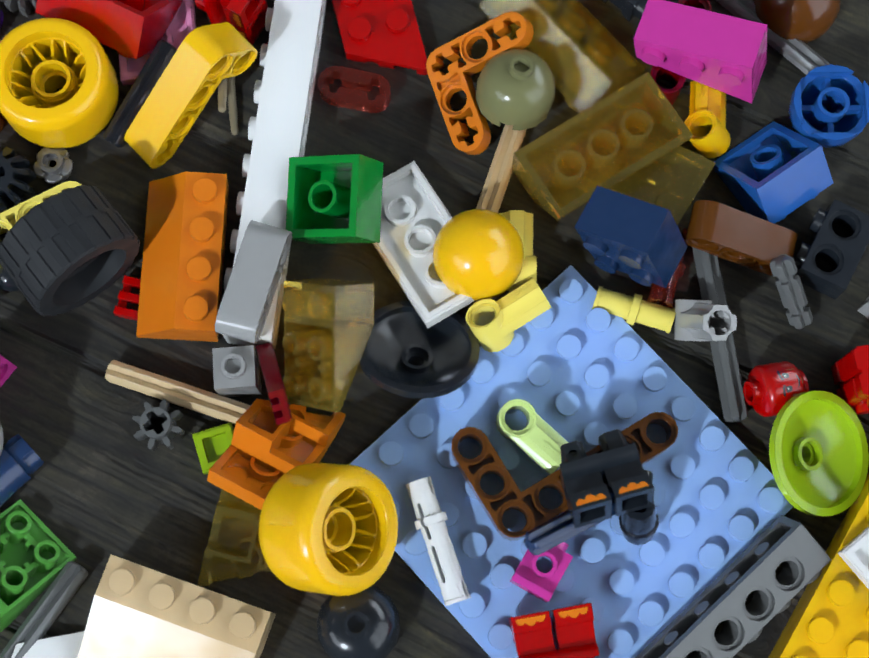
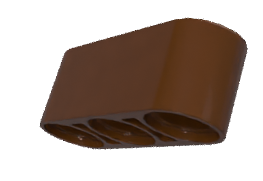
(738, 236)

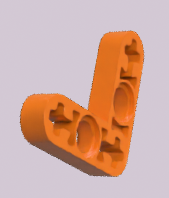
(459, 76)

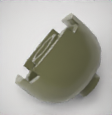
(515, 89)

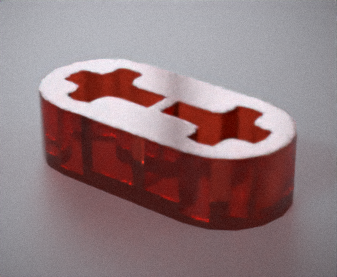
(356, 81)

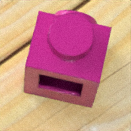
(538, 583)

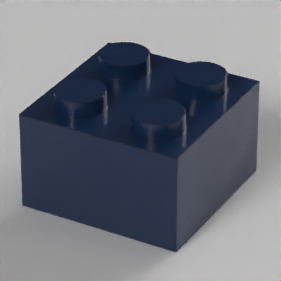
(631, 237)

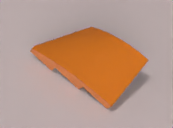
(266, 451)

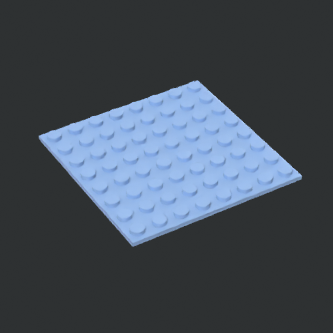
(584, 379)

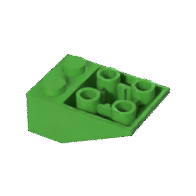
(28, 560)

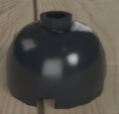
(359, 625)

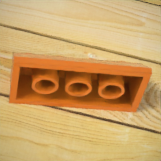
(183, 257)

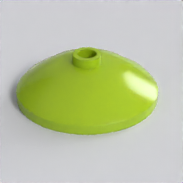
(818, 453)

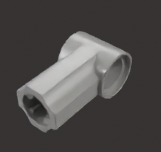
(702, 320)

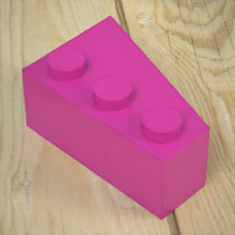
(703, 46)

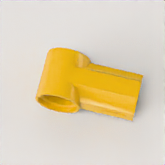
(707, 115)

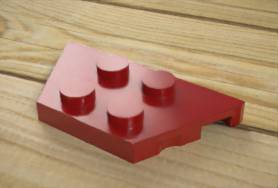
(381, 33)

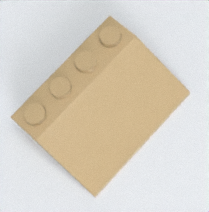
(161, 616)

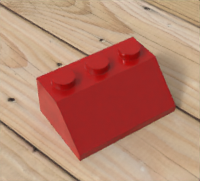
(124, 25)

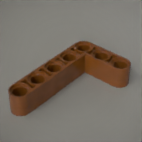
(527, 501)

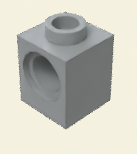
(236, 371)

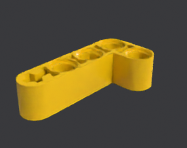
(185, 88)

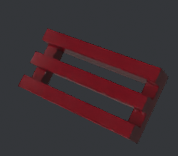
(274, 383)

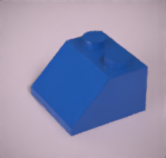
(774, 172)

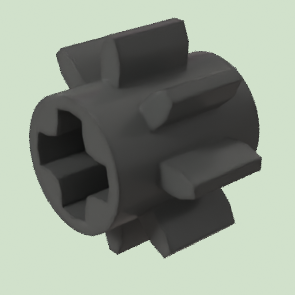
(147, 425)

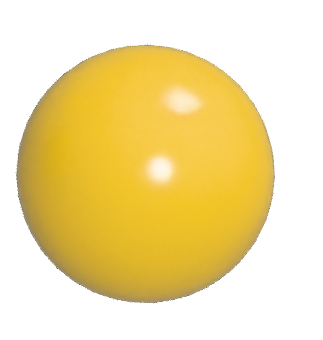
(478, 254)

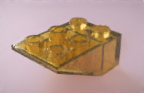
(324, 338)

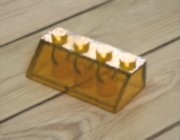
(575, 46)
(600, 147)

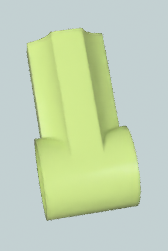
(536, 439)

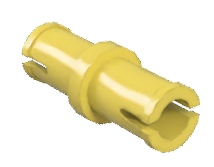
(635, 309)

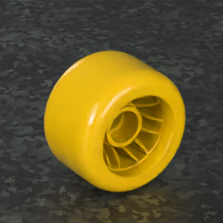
(49, 56)
(328, 528)

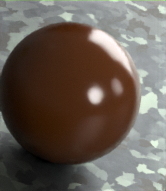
(798, 18)

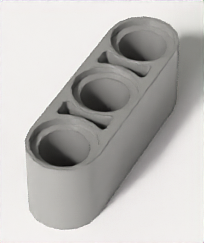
(253, 282)

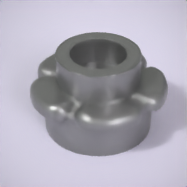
(57, 173)

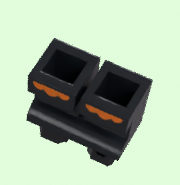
(604, 480)

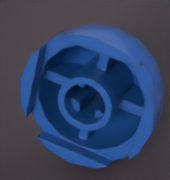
(830, 106)

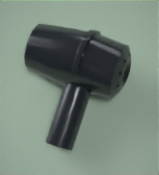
(640, 525)

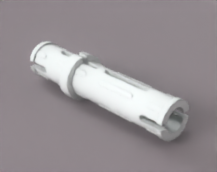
(435, 533)

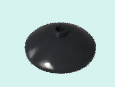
(417, 359)

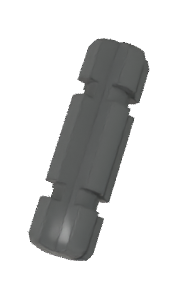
(791, 291)

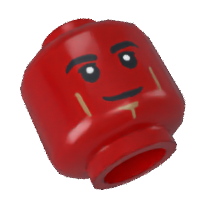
(772, 386)

